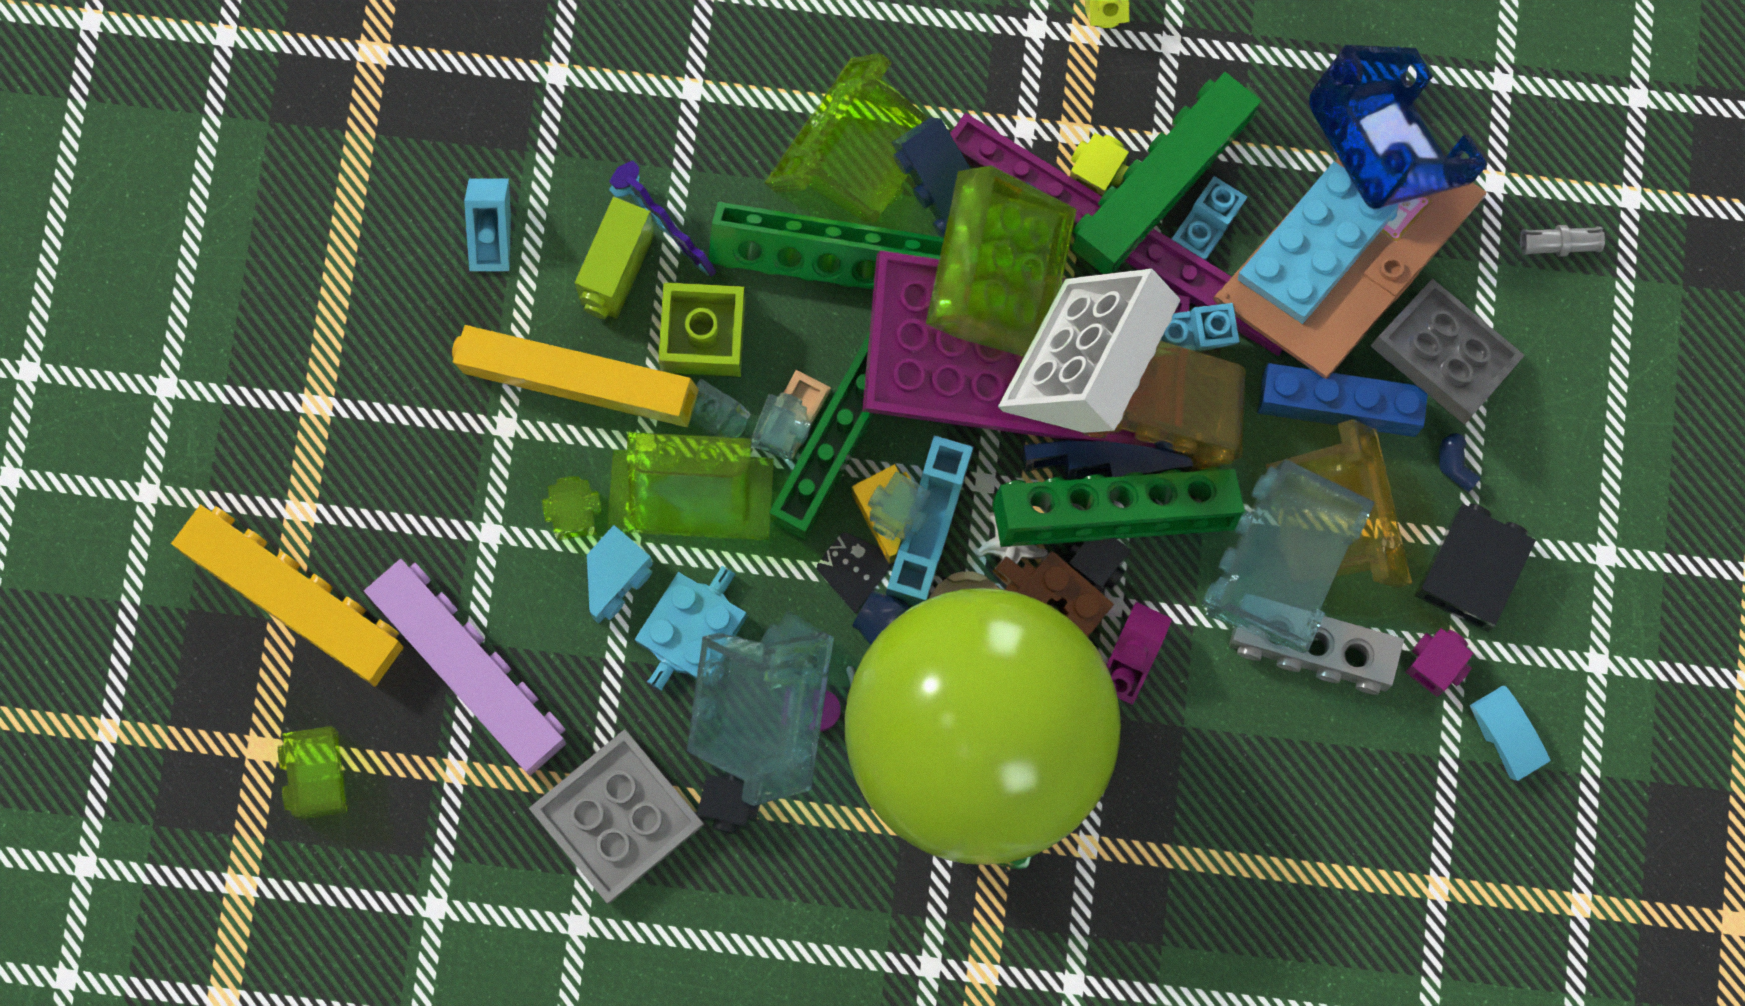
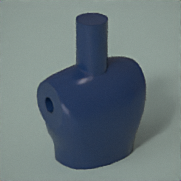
(878, 614)

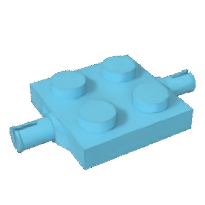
(682, 619)

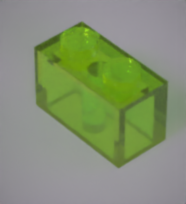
(312, 773)

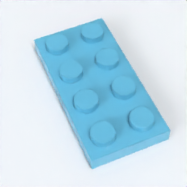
(1315, 245)

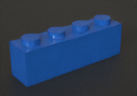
(1340, 398)

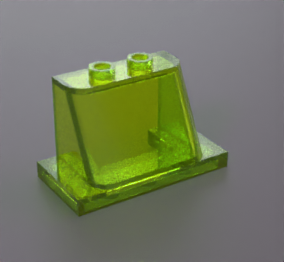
(848, 141)
(690, 487)

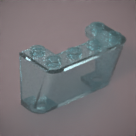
(1286, 555)

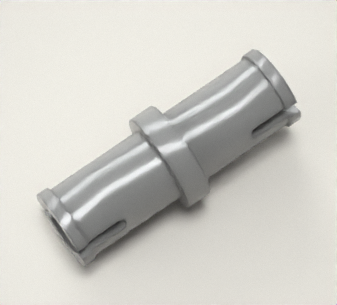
(1562, 240)

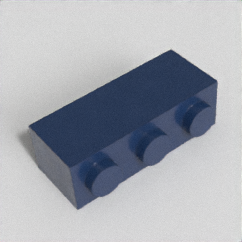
(933, 163)

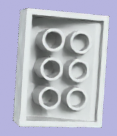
(1092, 350)

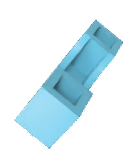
(921, 553)

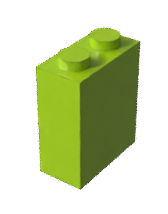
(614, 259)

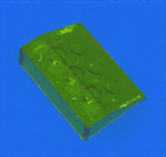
(999, 260)

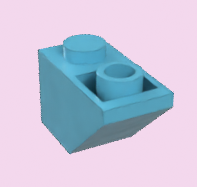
(613, 570)

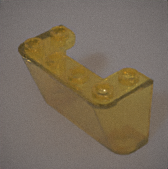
(1189, 403)

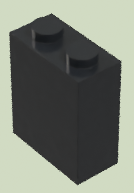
(1476, 566)

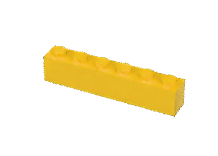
(287, 594)

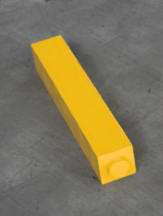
(575, 375)

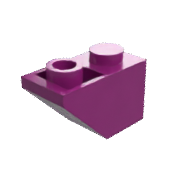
(1136, 650)

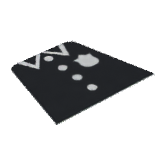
(853, 568)

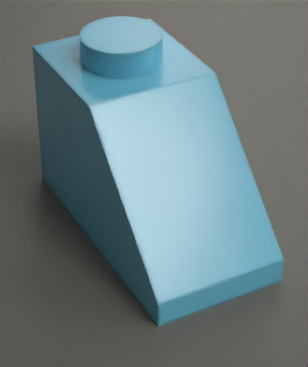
(488, 224)

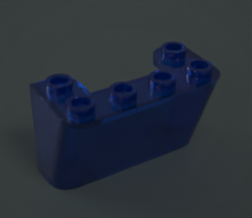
(1378, 132)

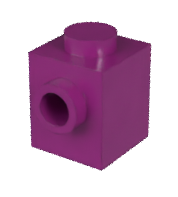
(1440, 661)

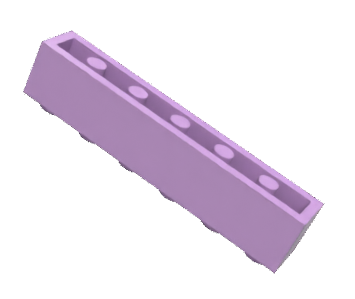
(465, 667)

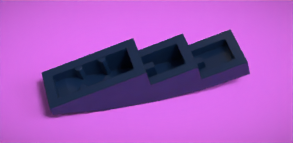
(1101, 458)

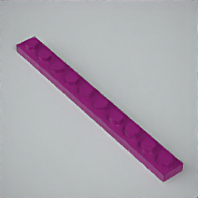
(1173, 263)

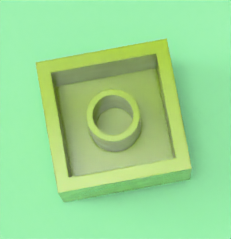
(702, 329)

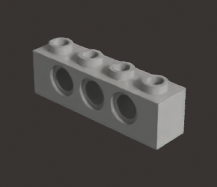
(1379, 651)

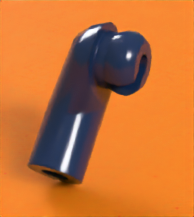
(1453, 462)

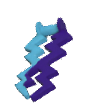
(626, 182)

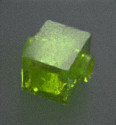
(572, 508)

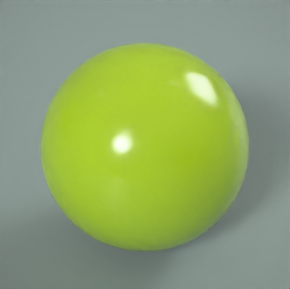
(982, 726)

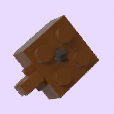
(1059, 585)

